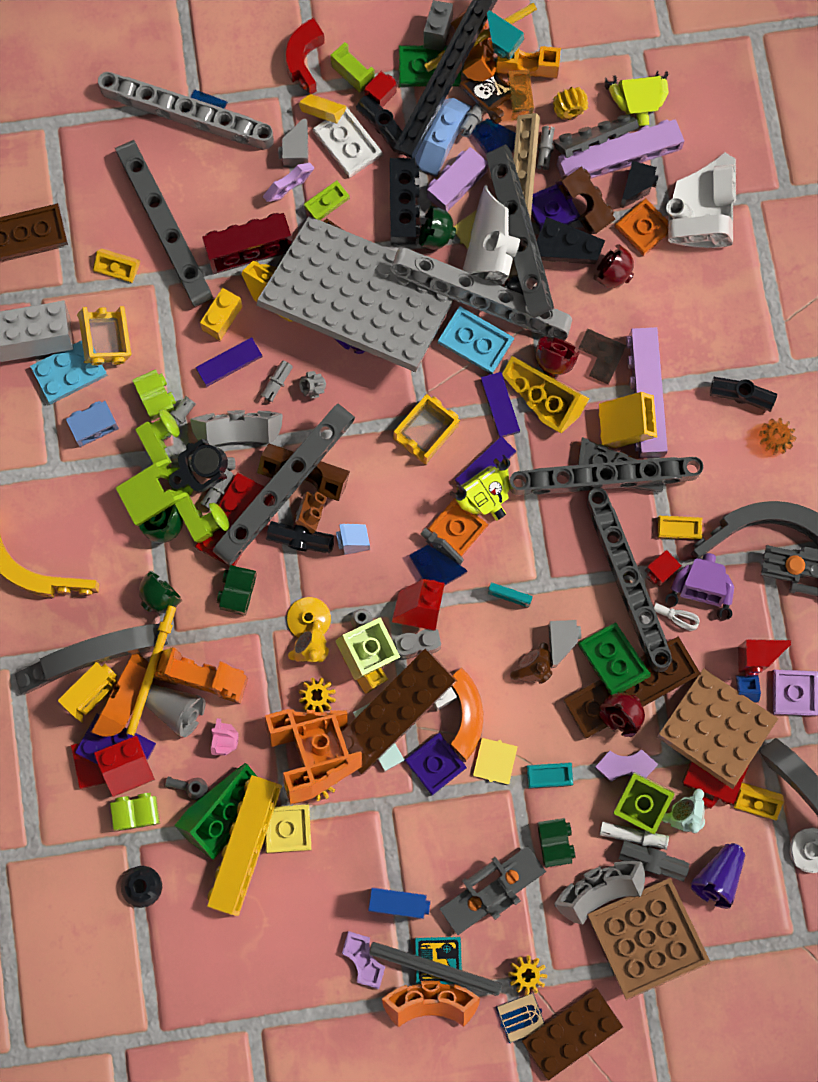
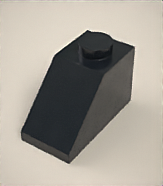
(639, 183)

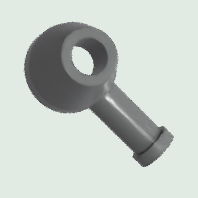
(187, 786)

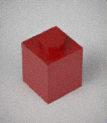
(381, 88)
(662, 568)

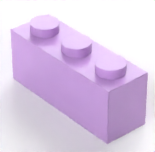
(457, 179)

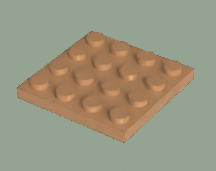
(717, 728)
(648, 939)

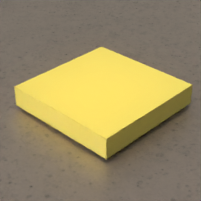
(289, 829)

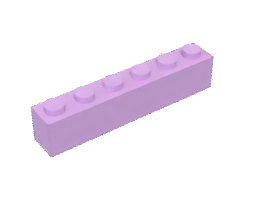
(620, 152)
(647, 379)

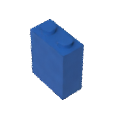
(399, 903)

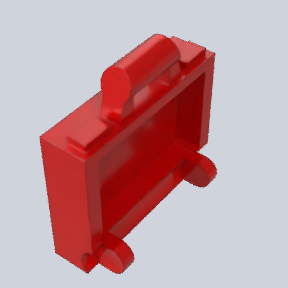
(701, 779)

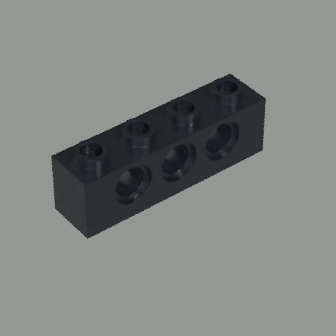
(404, 233)

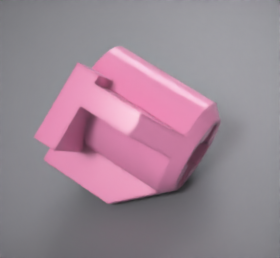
(224, 739)

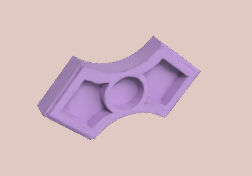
(283, 186)
(615, 766)
(369, 970)

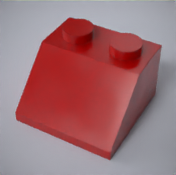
(419, 604)
(758, 655)
(124, 766)

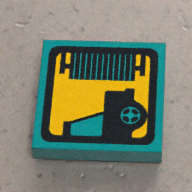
(441, 950)

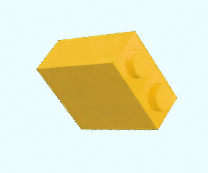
(627, 420)

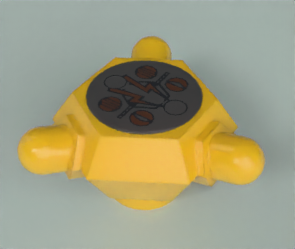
(310, 645)

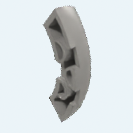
(237, 427)
(600, 887)

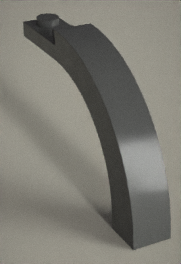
(770, 512)
(87, 653)
(793, 771)

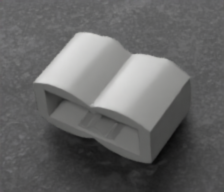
(412, 644)

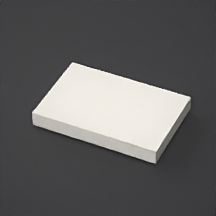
(348, 143)

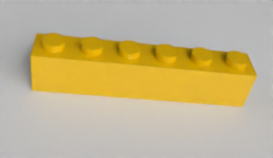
(244, 845)

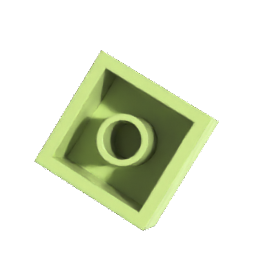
(367, 648)

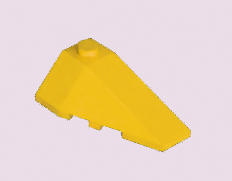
(549, 398)

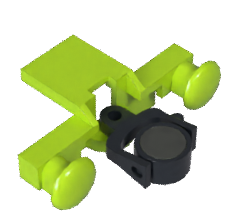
(145, 496)

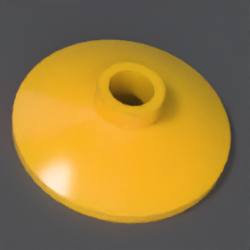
(304, 606)

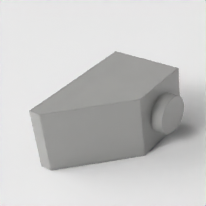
(295, 146)
(562, 639)

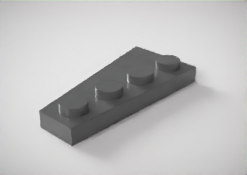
(597, 135)
(593, 453)

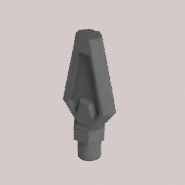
(442, 546)

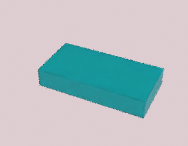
(510, 595)
(550, 775)

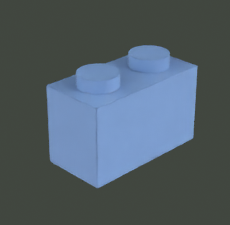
(92, 423)

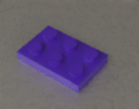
(92, 742)

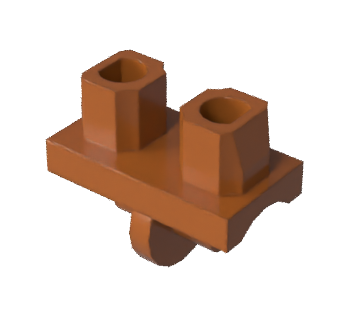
(310, 510)

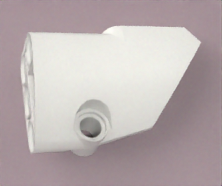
(705, 205)
(490, 245)

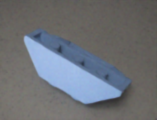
(441, 136)

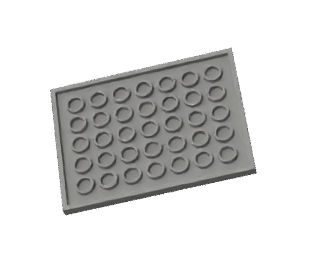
(351, 294)

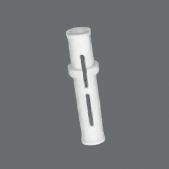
(634, 835)

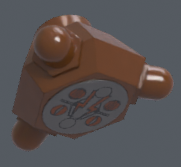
(534, 666)

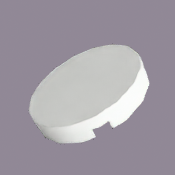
(804, 850)

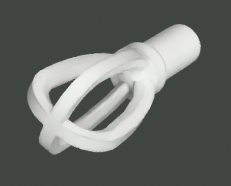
(671, 612)

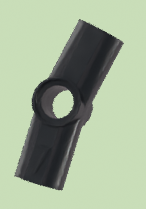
(374, 114)
(756, 395)
(300, 538)

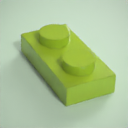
(326, 201)

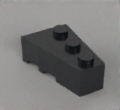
(567, 244)

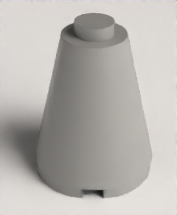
(175, 708)

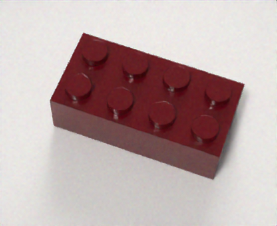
(247, 243)

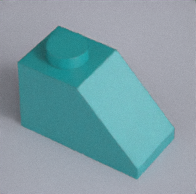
(504, 36)

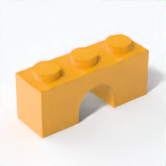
(540, 64)

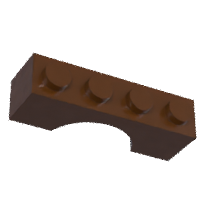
(325, 477)

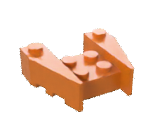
(225, 681)
(319, 748)

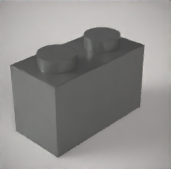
(438, 25)

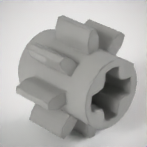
(312, 384)

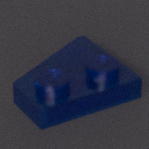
(492, 136)
(436, 566)

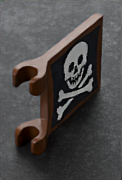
(488, 95)

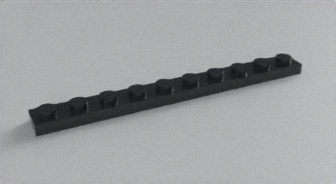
(443, 77)

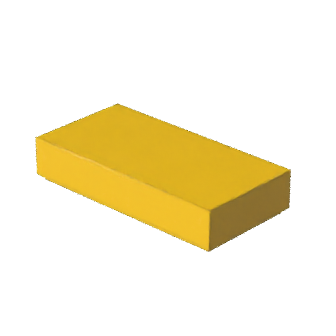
(680, 527)

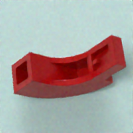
(301, 43)

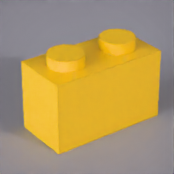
(221, 314)

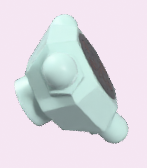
(687, 813)

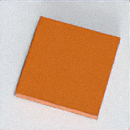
(643, 227)
(458, 527)

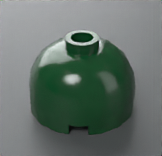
(437, 229)
(163, 526)
(157, 594)

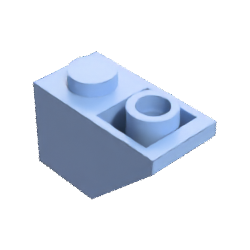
(353, 538)

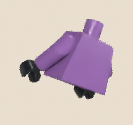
(704, 583)

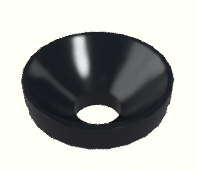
(152, 891)

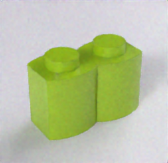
(153, 394)
(134, 813)

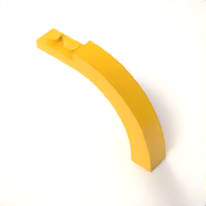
(42, 584)

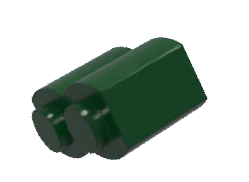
(237, 590)
(555, 842)

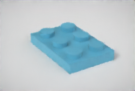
(475, 340)
(66, 373)

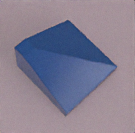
(749, 687)

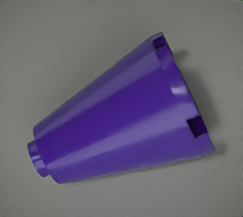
(720, 876)

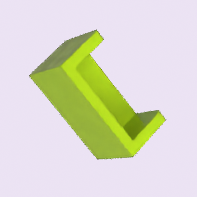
(351, 68)

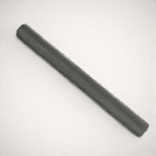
(435, 968)

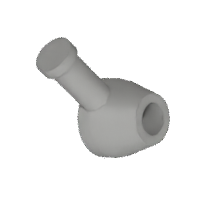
(356, 623)

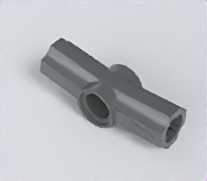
(655, 861)

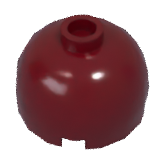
(615, 268)
(555, 356)
(623, 713)

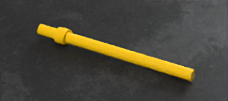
(486, 33)
(164, 629)

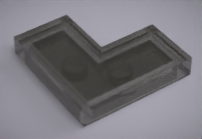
(608, 353)

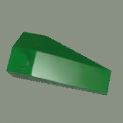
(211, 817)

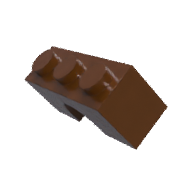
(597, 213)

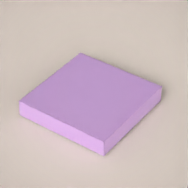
(795, 692)

